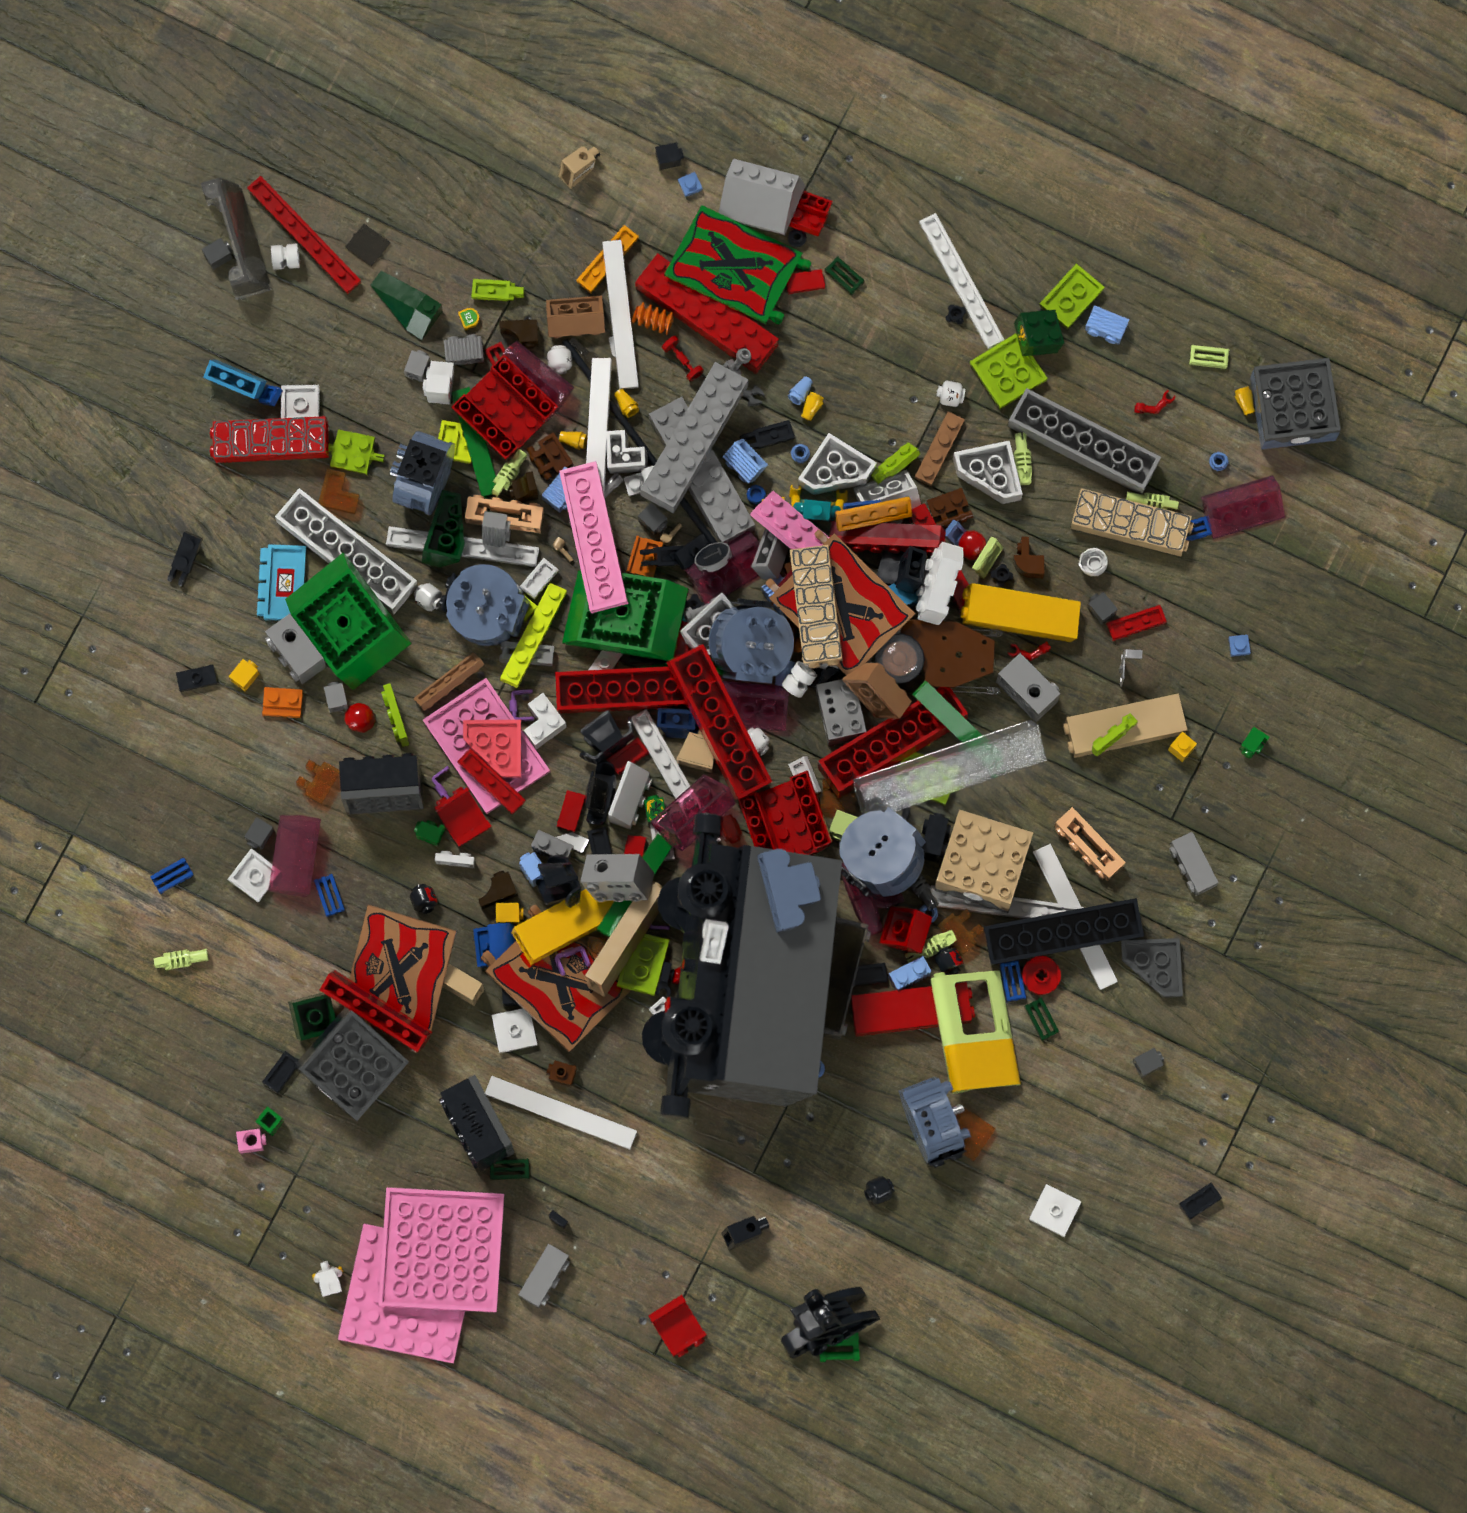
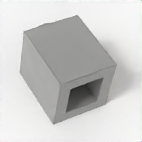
(417, 365)
(336, 697)

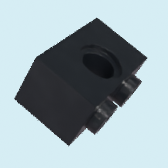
(911, 569)

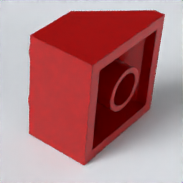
(906, 929)

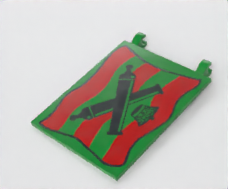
(735, 265)

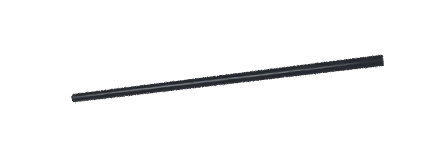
(639, 442)

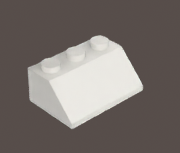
(889, 489)
(698, 629)
(629, 796)

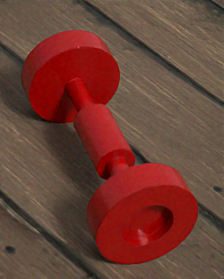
(694, 373)

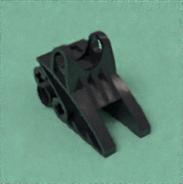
(826, 1321)

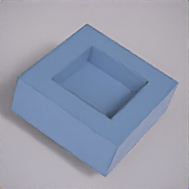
(690, 184)
(954, 532)
(1239, 645)

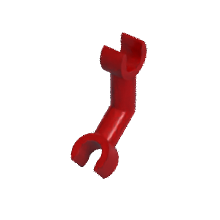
(1143, 408)
(1042, 649)

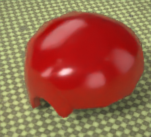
(972, 543)
(359, 717)

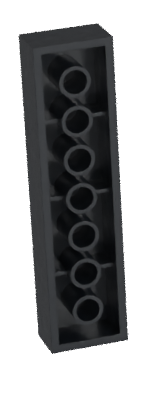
(1063, 931)

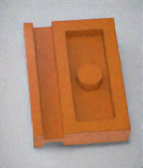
(634, 564)
(282, 702)

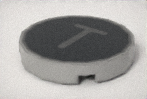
(713, 557)

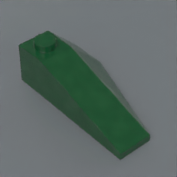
(410, 306)
(445, 537)

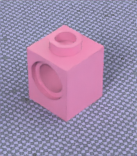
(242, 1137)

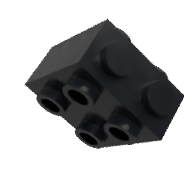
(935, 831)

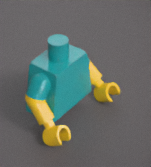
(817, 509)

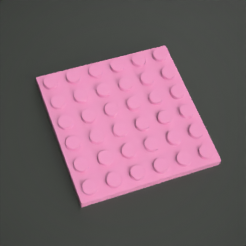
(441, 1250)
(403, 1330)

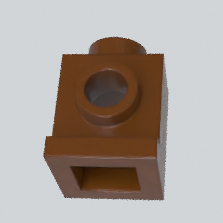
(565, 1079)

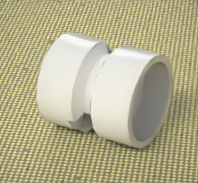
(285, 256)
(799, 679)

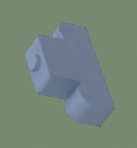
(787, 888)

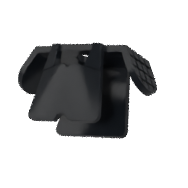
(603, 736)
(606, 772)
(558, 881)

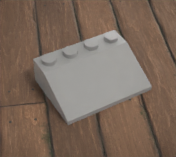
(760, 196)

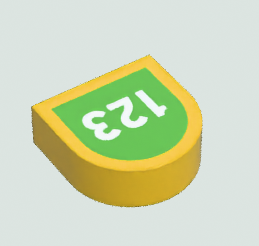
(469, 318)

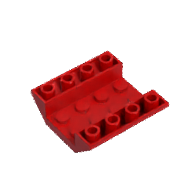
(505, 407)
(787, 817)

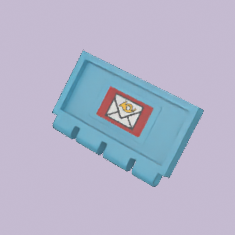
(282, 575)

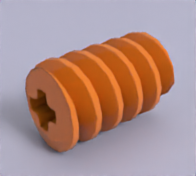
(653, 318)

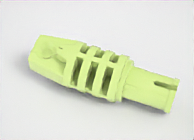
(1022, 459)
(508, 472)
(1154, 500)
(934, 945)
(180, 959)

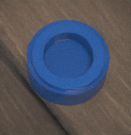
(755, 494)

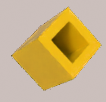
(244, 674)
(1182, 746)
(509, 913)

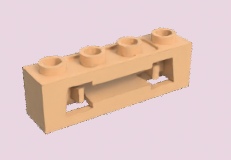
(529, 523)
(1088, 856)

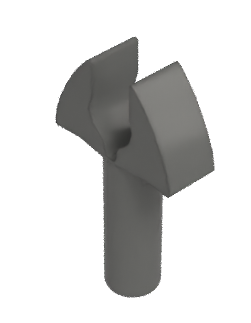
(750, 393)

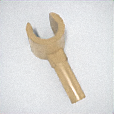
(667, 539)
(558, 545)

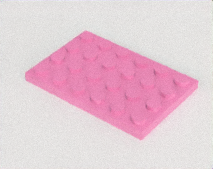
(481, 703)

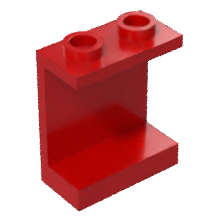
(462, 816)
(677, 1327)

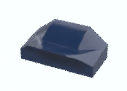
(675, 722)

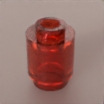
(731, 829)

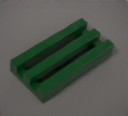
(861, 281)
(1034, 1004)
(512, 1169)

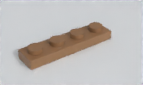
(939, 448)
(448, 681)

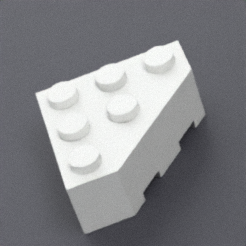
(835, 468)
(990, 470)
(939, 583)

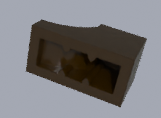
(522, 330)
(524, 488)
(500, 890)

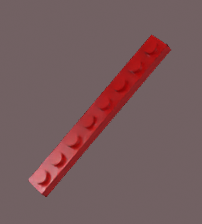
(304, 234)

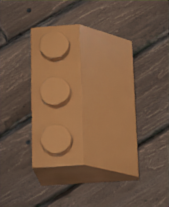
(575, 316)
(878, 691)

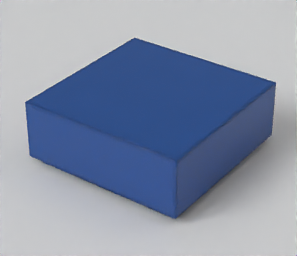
(270, 395)

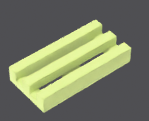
(1209, 357)
(987, 557)

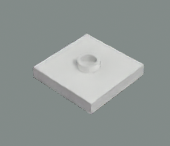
(299, 401)
(252, 875)
(514, 1030)
(1055, 1210)

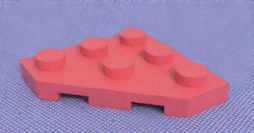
(496, 743)

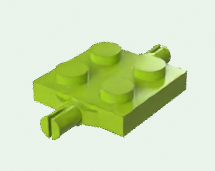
(353, 452)

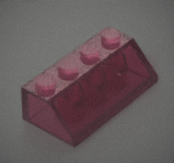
(540, 374)
(1243, 506)
(732, 575)
(760, 704)
(677, 819)
(294, 855)

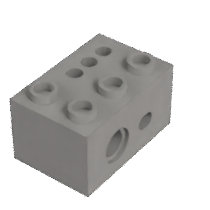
(298, 655)
(1022, 679)
(840, 712)
(617, 877)

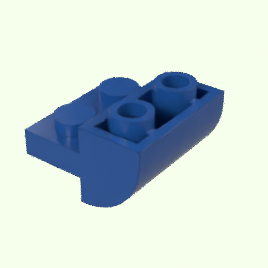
(493, 938)

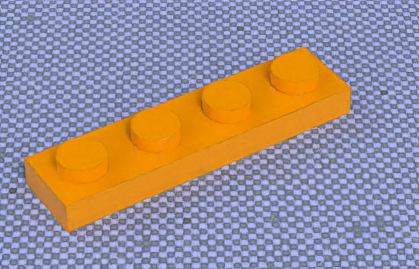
(596, 271)
(873, 514)

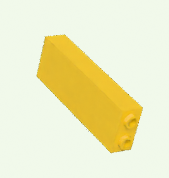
(1021, 612)
(559, 926)

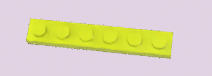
(533, 635)

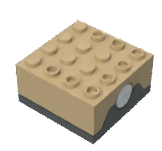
(983, 861)

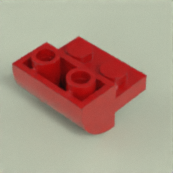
(811, 213)

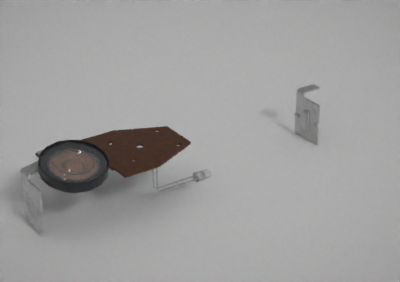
(922, 644)

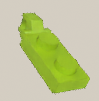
(496, 290)
(895, 463)
(1114, 734)

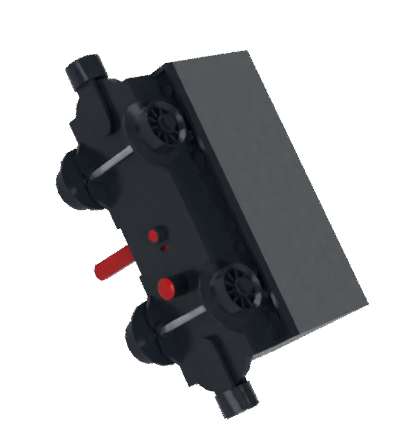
(760, 1014)

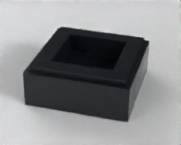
(559, 1220)

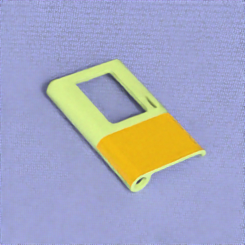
(975, 1059)

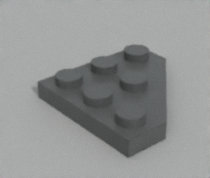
(1156, 963)

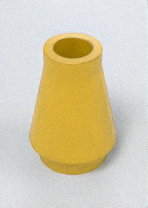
(1245, 400)
(627, 404)
(812, 405)
(574, 439)

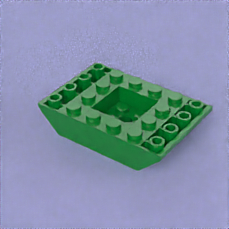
(646, 629)
(371, 632)

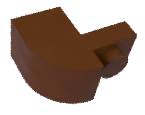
(1028, 565)

